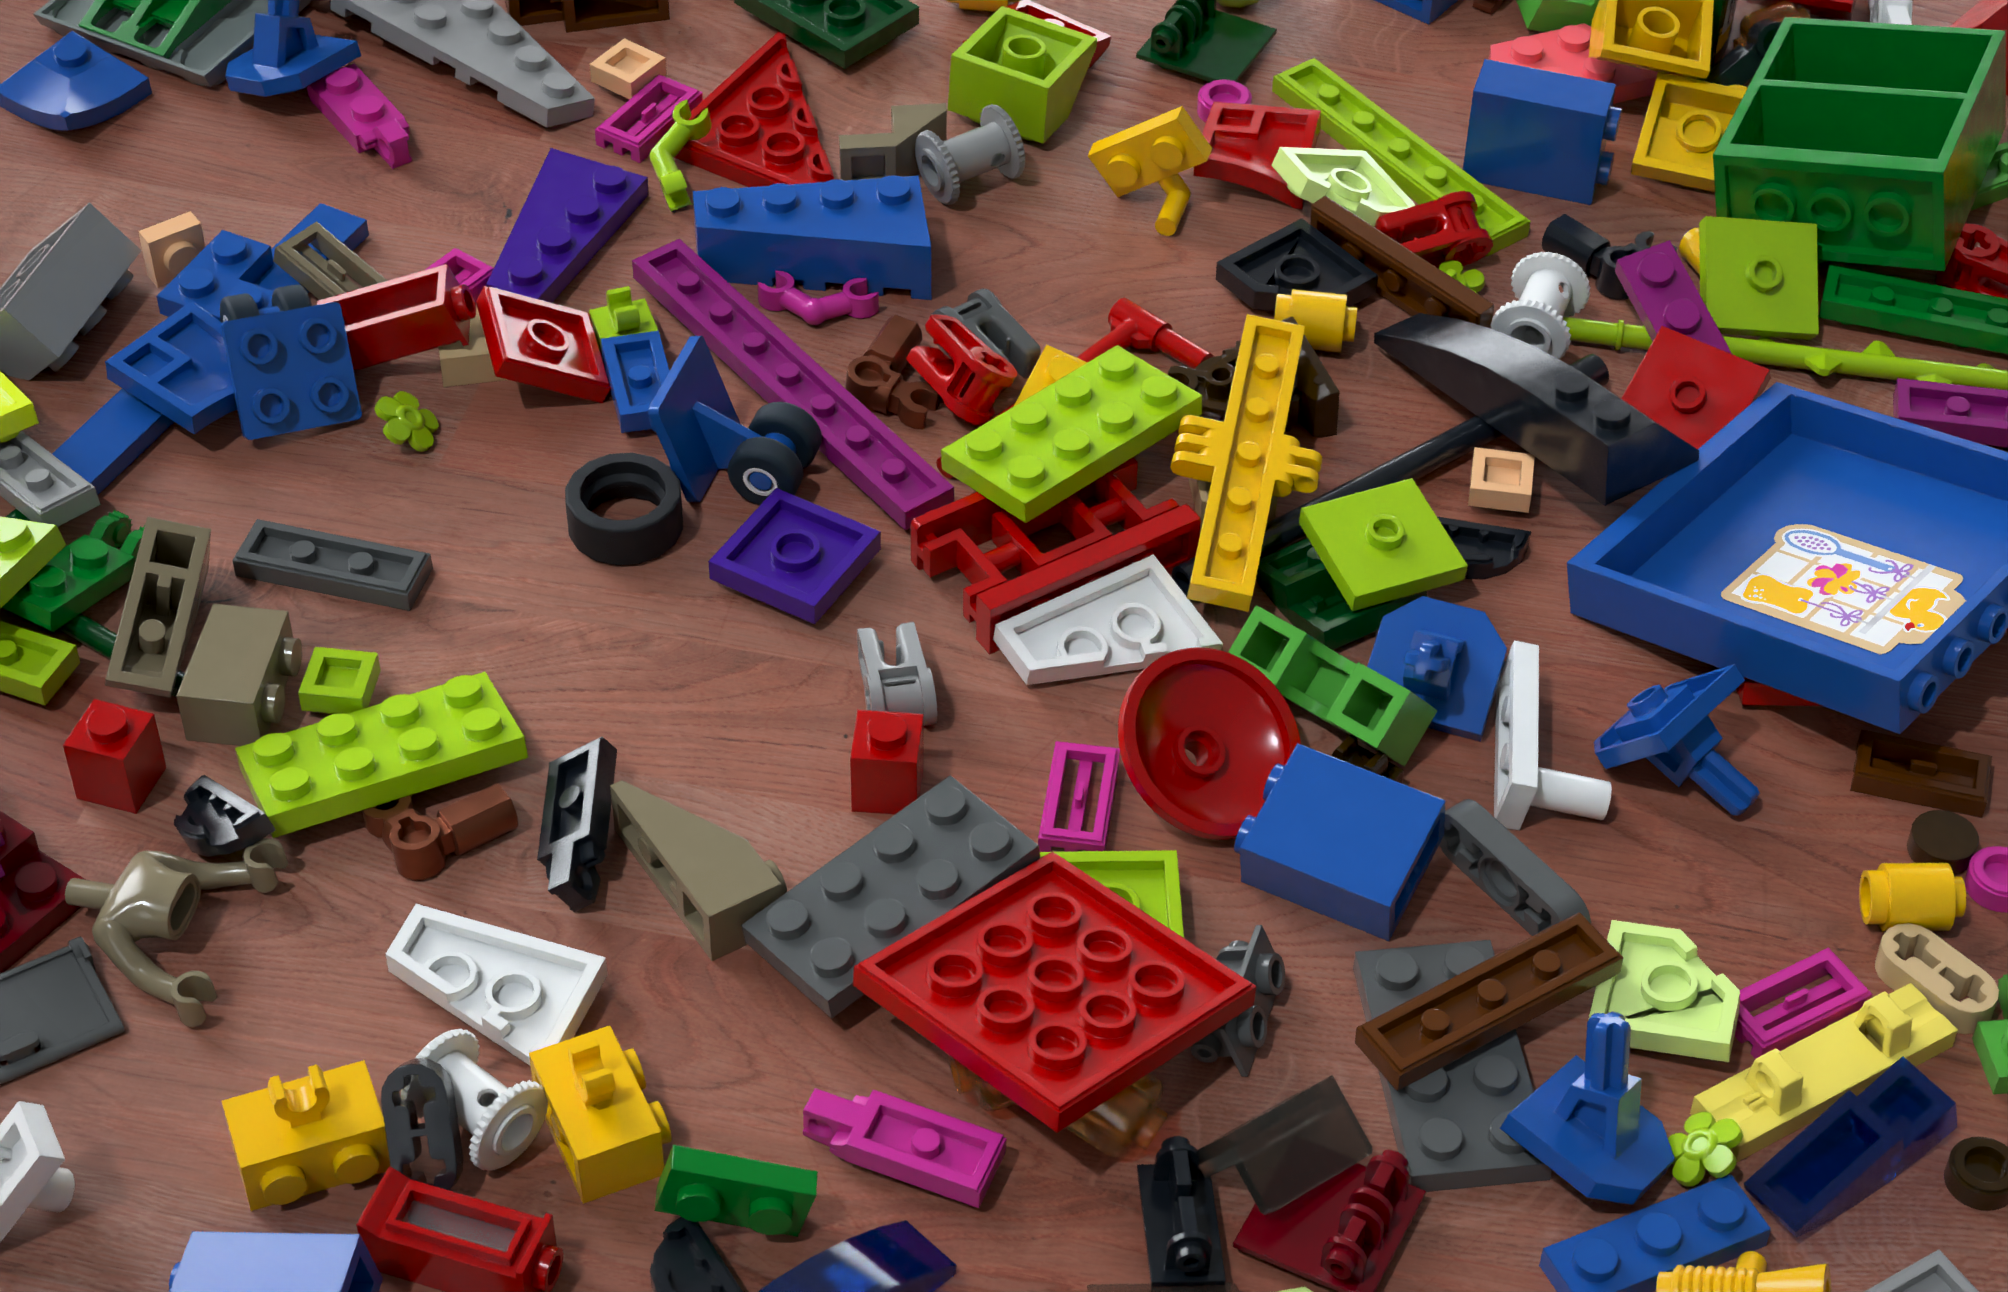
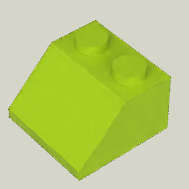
(1023, 68)

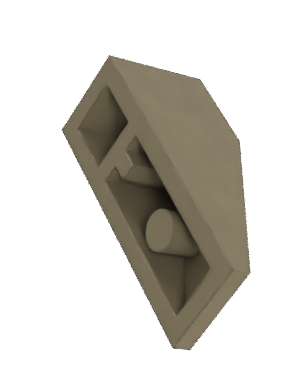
(160, 607)
(699, 867)

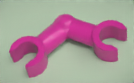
(851, 301)

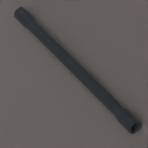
(1411, 464)

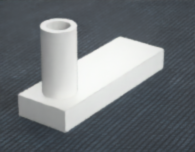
(1517, 775)

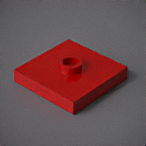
(542, 344)
(1693, 386)

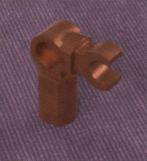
(877, 376)
(423, 842)

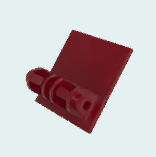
(1340, 1229)

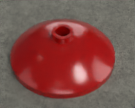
(1223, 716)

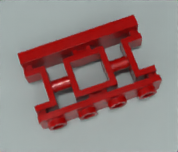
(952, 533)

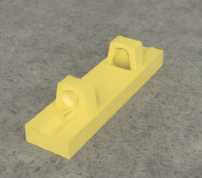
(1803, 1080)

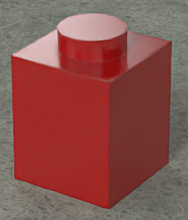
(115, 756)
(886, 761)

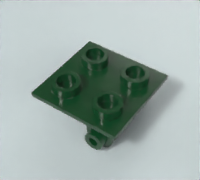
(1205, 41)

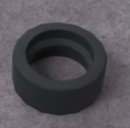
(624, 477)

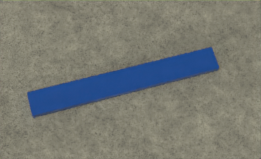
(128, 425)

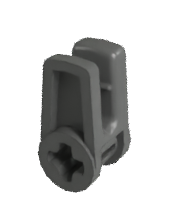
(997, 329)

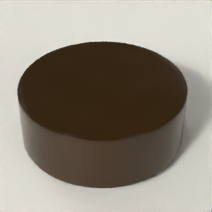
(1943, 838)
(1978, 1173)

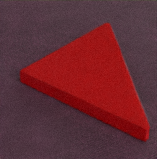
(760, 125)

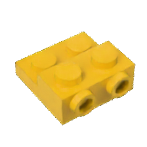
(1684, 130)

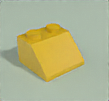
(1654, 35)

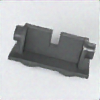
(1247, 1031)

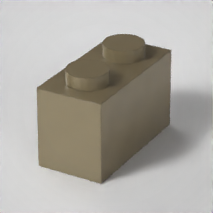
(238, 675)

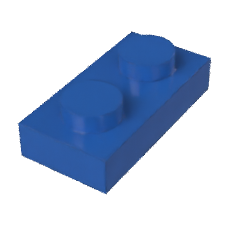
(635, 374)

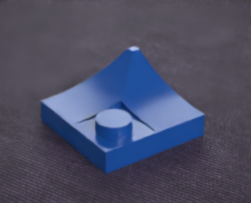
(73, 86)
(179, 369)

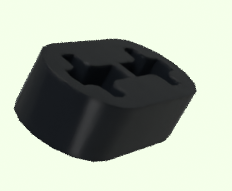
(440, 1122)

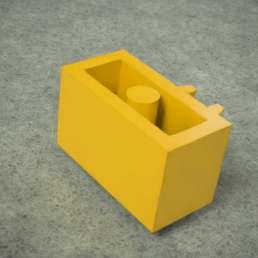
(600, 1113)
(307, 1134)

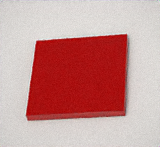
(1054, 989)

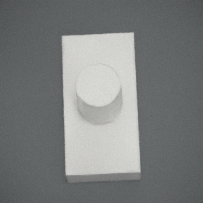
(30, 1166)

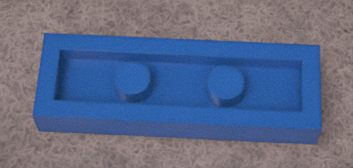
(1627, 1254)

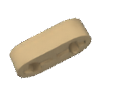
(1938, 974)

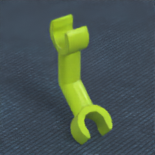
(667, 148)

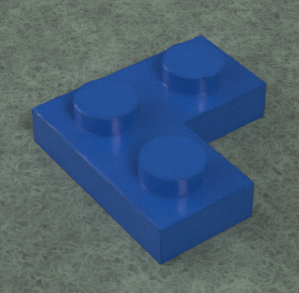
(220, 270)

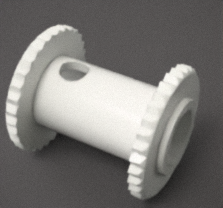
(1541, 305)
(497, 1116)

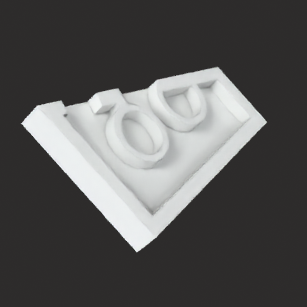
(1104, 627)
(496, 979)

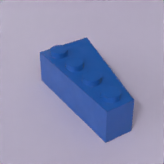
(818, 233)

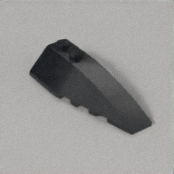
(1540, 404)

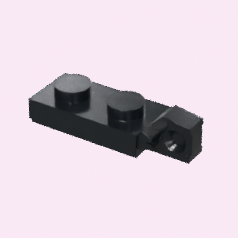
(577, 821)

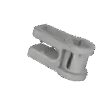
(900, 687)

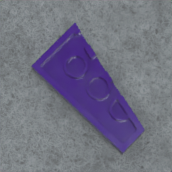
(565, 223)

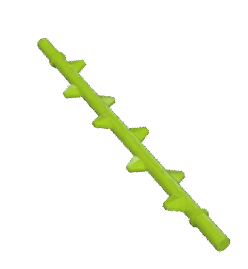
(1874, 361)

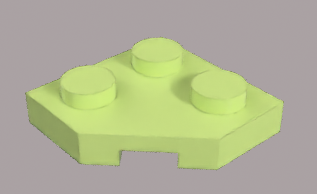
(1343, 176)
(1669, 994)

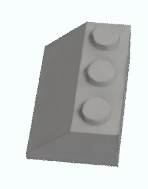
(61, 292)

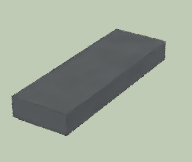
(333, 564)

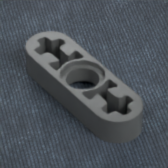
(1507, 869)

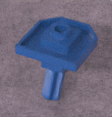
(287, 53)
(1445, 658)
(1680, 738)
(1591, 1120)

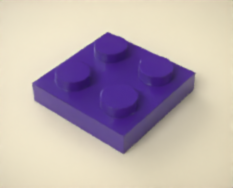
(795, 555)

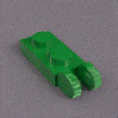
(80, 574)

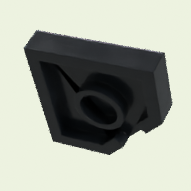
(1298, 260)

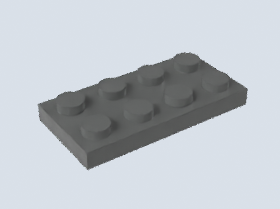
(885, 888)
(1455, 1114)

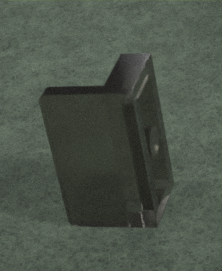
(1291, 1146)

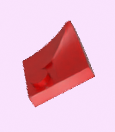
(1247, 141)

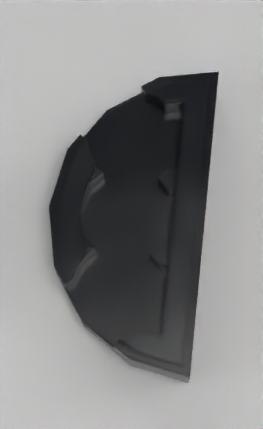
(1486, 547)
(219, 820)
(689, 1262)

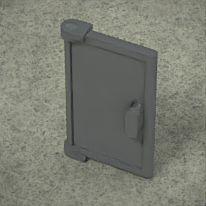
(52, 1007)

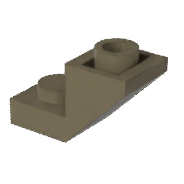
(894, 152)

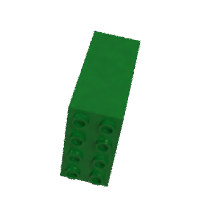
(1867, 137)

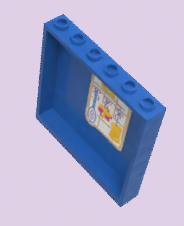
(1816, 556)

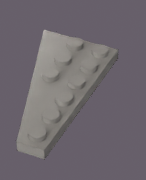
(483, 48)

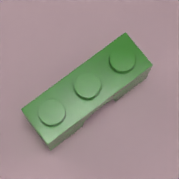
(1334, 686)

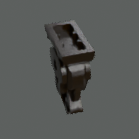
(1313, 396)

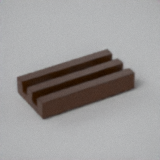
(1919, 780)

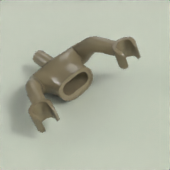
(158, 900)

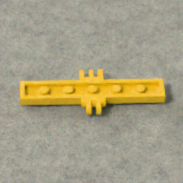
(1245, 462)

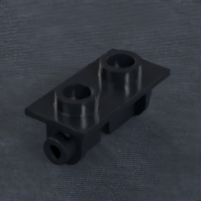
(1180, 1218)

